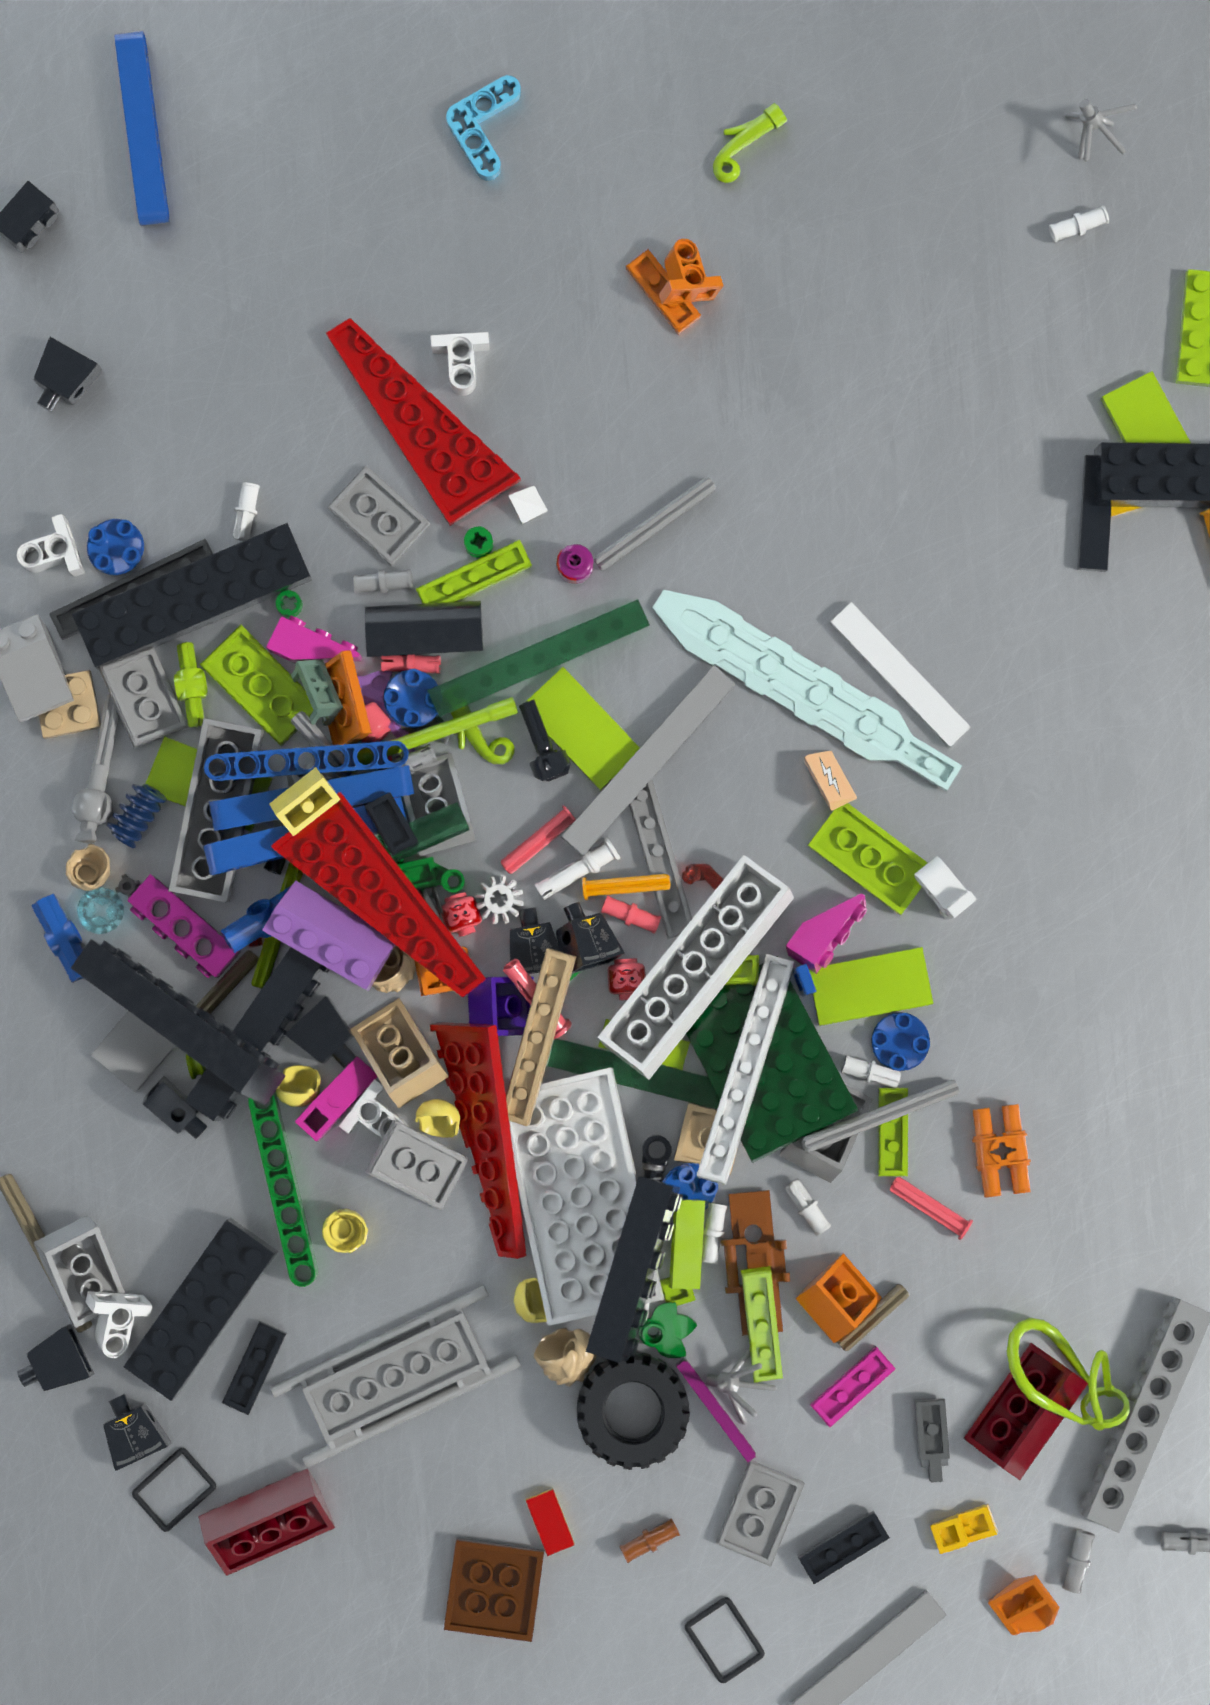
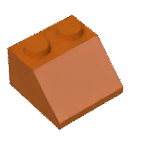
(839, 1298)

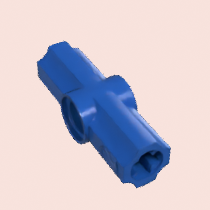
(250, 926)
(59, 933)

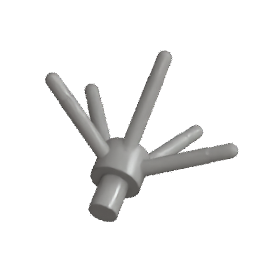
(1094, 119)
(729, 1384)

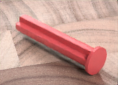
(538, 840)
(930, 1207)

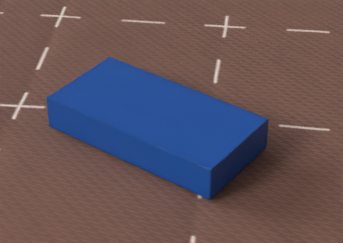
(804, 980)

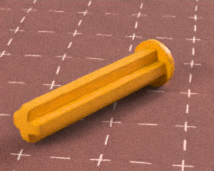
(625, 885)

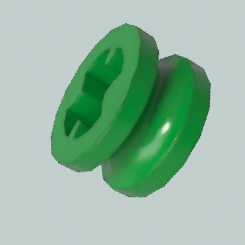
(290, 595)

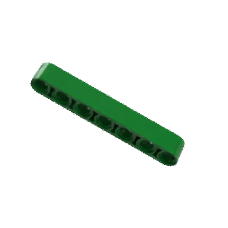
(280, 1201)

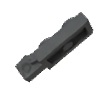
(932, 1436)

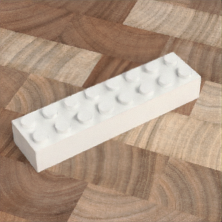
(696, 967)

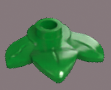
(671, 1329)

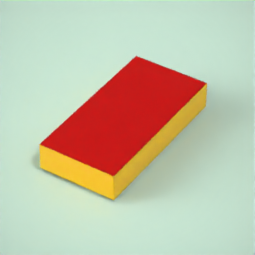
(550, 1522)

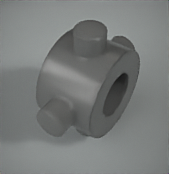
(127, 886)

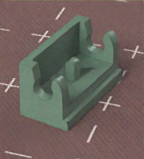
(319, 690)

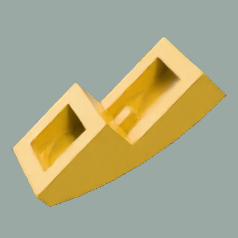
(964, 1528)

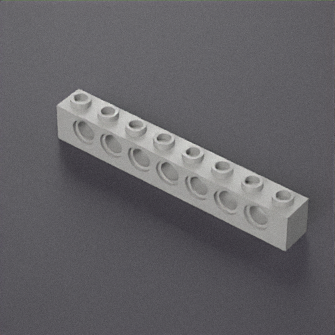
(1126, 1485)

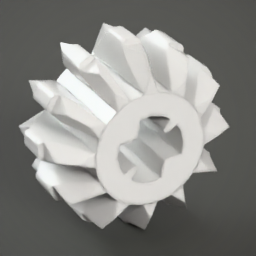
(494, 908)

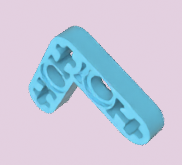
(474, 117)

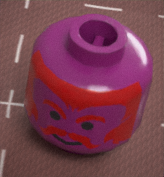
(572, 573)

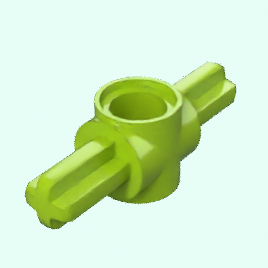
(190, 684)

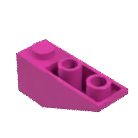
(298, 643)
(821, 934)
(336, 1099)

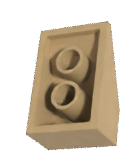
(399, 1053)

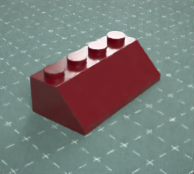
(1012, 1426)
(266, 1522)

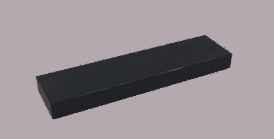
(1094, 524)

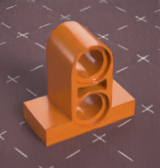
(687, 276)

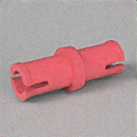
(401, 663)
(631, 914)

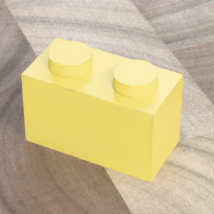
(304, 801)

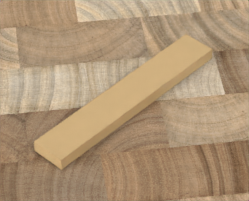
(538, 1035)

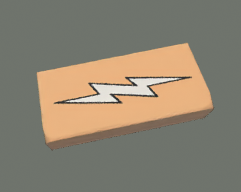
(830, 779)

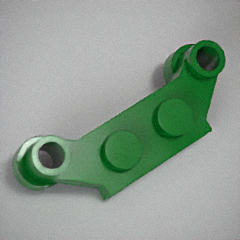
(427, 873)

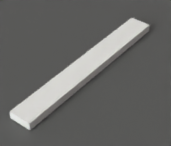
(745, 1070)

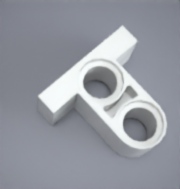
(465, 364)
(45, 548)
(944, 888)
(383, 1115)
(118, 1325)

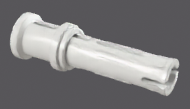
(590, 862)

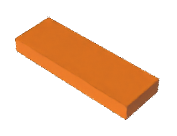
(652, 279)

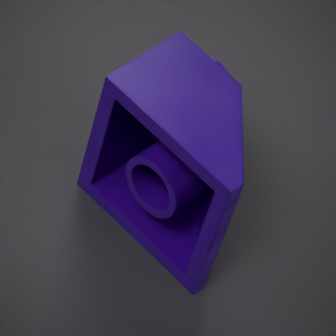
(499, 1004)

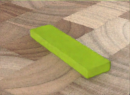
(476, 575)
(761, 1323)

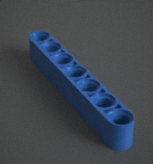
(142, 128)
(320, 755)
(356, 789)
(256, 846)

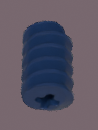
(136, 814)

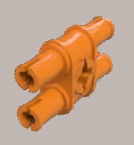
(1015, 1159)

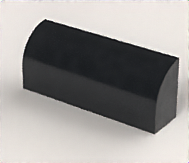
(423, 628)

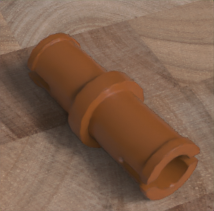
(649, 1540)

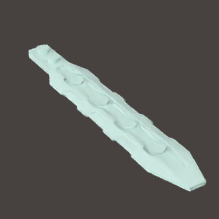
(800, 685)

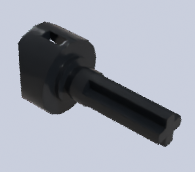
(550, 763)

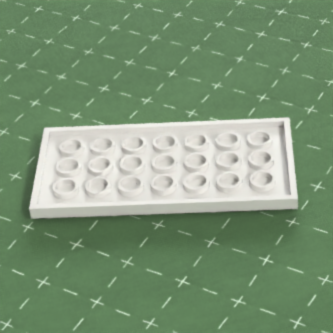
(575, 1190)

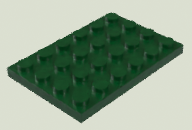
(798, 1081)

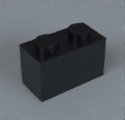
(26, 217)

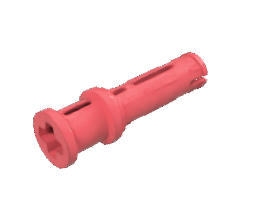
(527, 986)

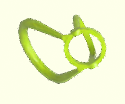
(1094, 1392)

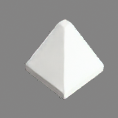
(527, 504)

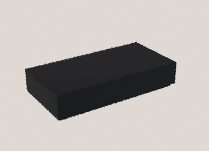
(391, 825)

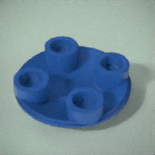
(115, 546)
(408, 699)
(900, 1041)
(690, 1185)

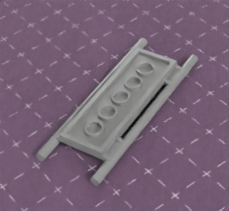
(395, 1377)

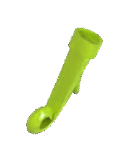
(745, 134)
(479, 743)

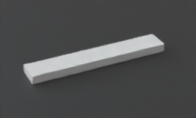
(900, 675)

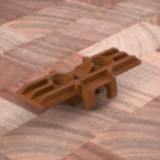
(747, 1210)

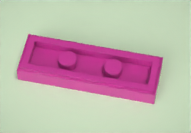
(852, 1386)

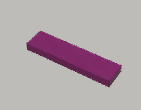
(716, 1409)

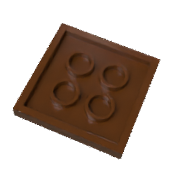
(494, 1590)

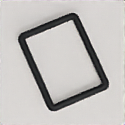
(187, 1510)
(689, 1624)

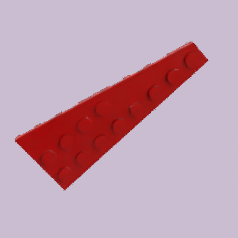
(441, 450)
(359, 872)
(478, 1085)

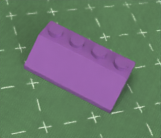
(329, 935)

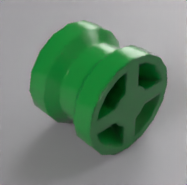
(479, 547)

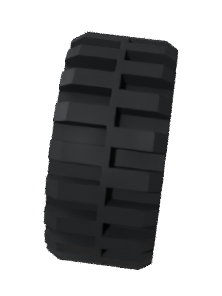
(641, 1450)

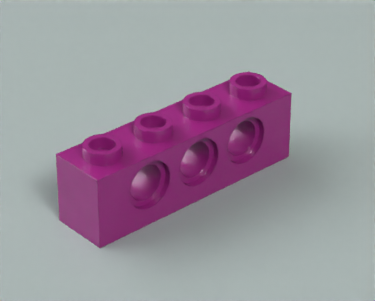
(154, 891)

